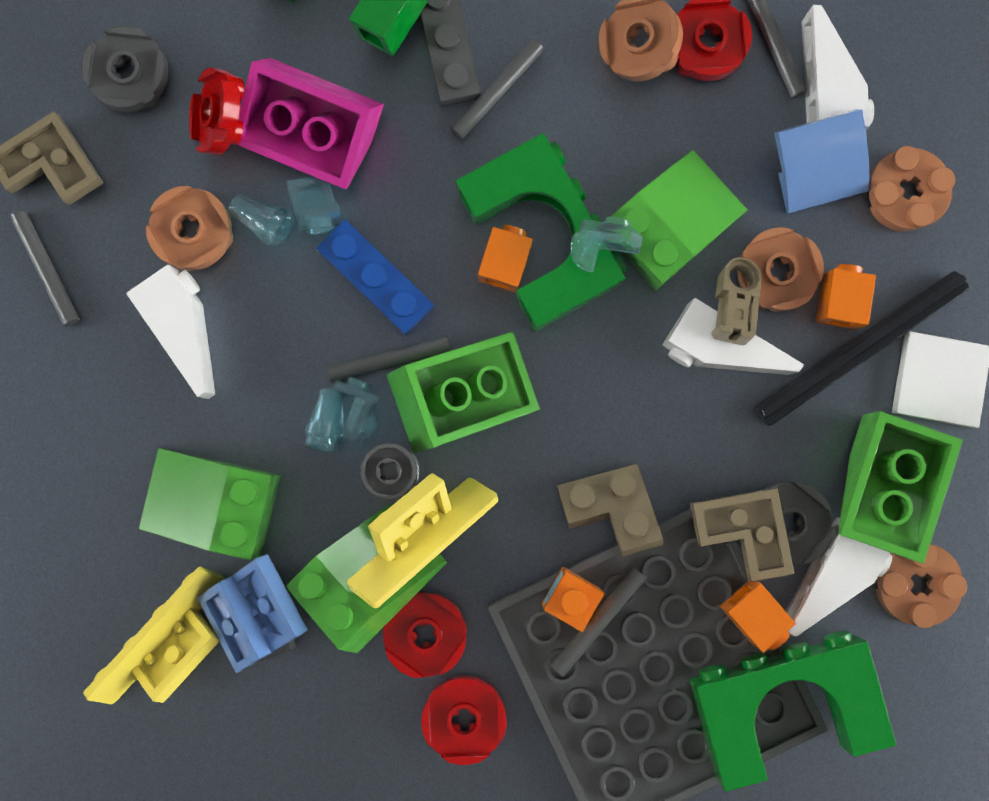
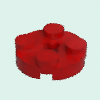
(725, 56)
(215, 112)
(429, 657)
(446, 737)

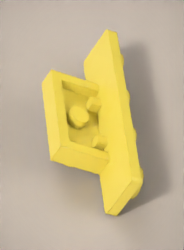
(417, 532)
(163, 648)

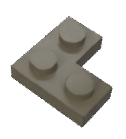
(49, 150)
(616, 496)
(756, 522)

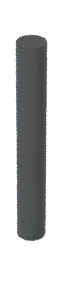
(778, 48)
(497, 89)
(45, 268)
(388, 359)
(598, 621)

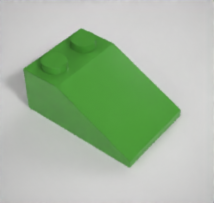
(678, 218)
(462, 392)
(896, 484)
(210, 504)
(336, 609)

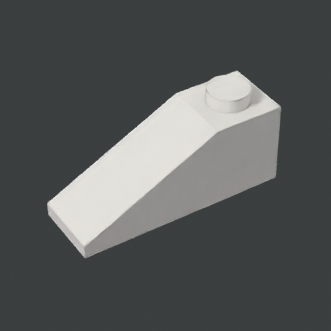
(830, 72)
(178, 322)
(693, 344)
(835, 578)

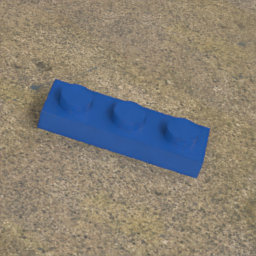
(375, 277)

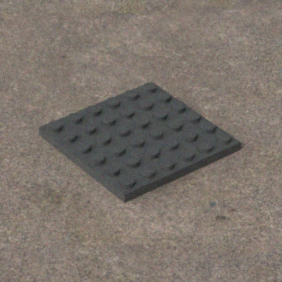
(627, 705)

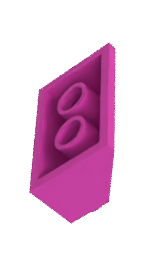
(306, 121)

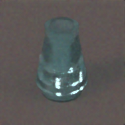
(262, 219)
(326, 422)

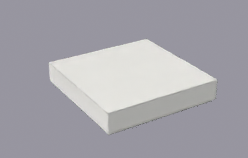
(941, 380)

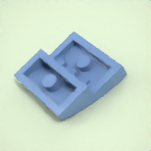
(823, 160)
(252, 613)

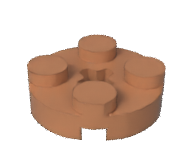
(656, 55)
(931, 180)
(165, 225)
(791, 249)
(936, 603)

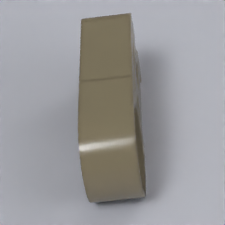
(737, 306)

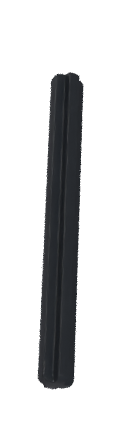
(862, 348)

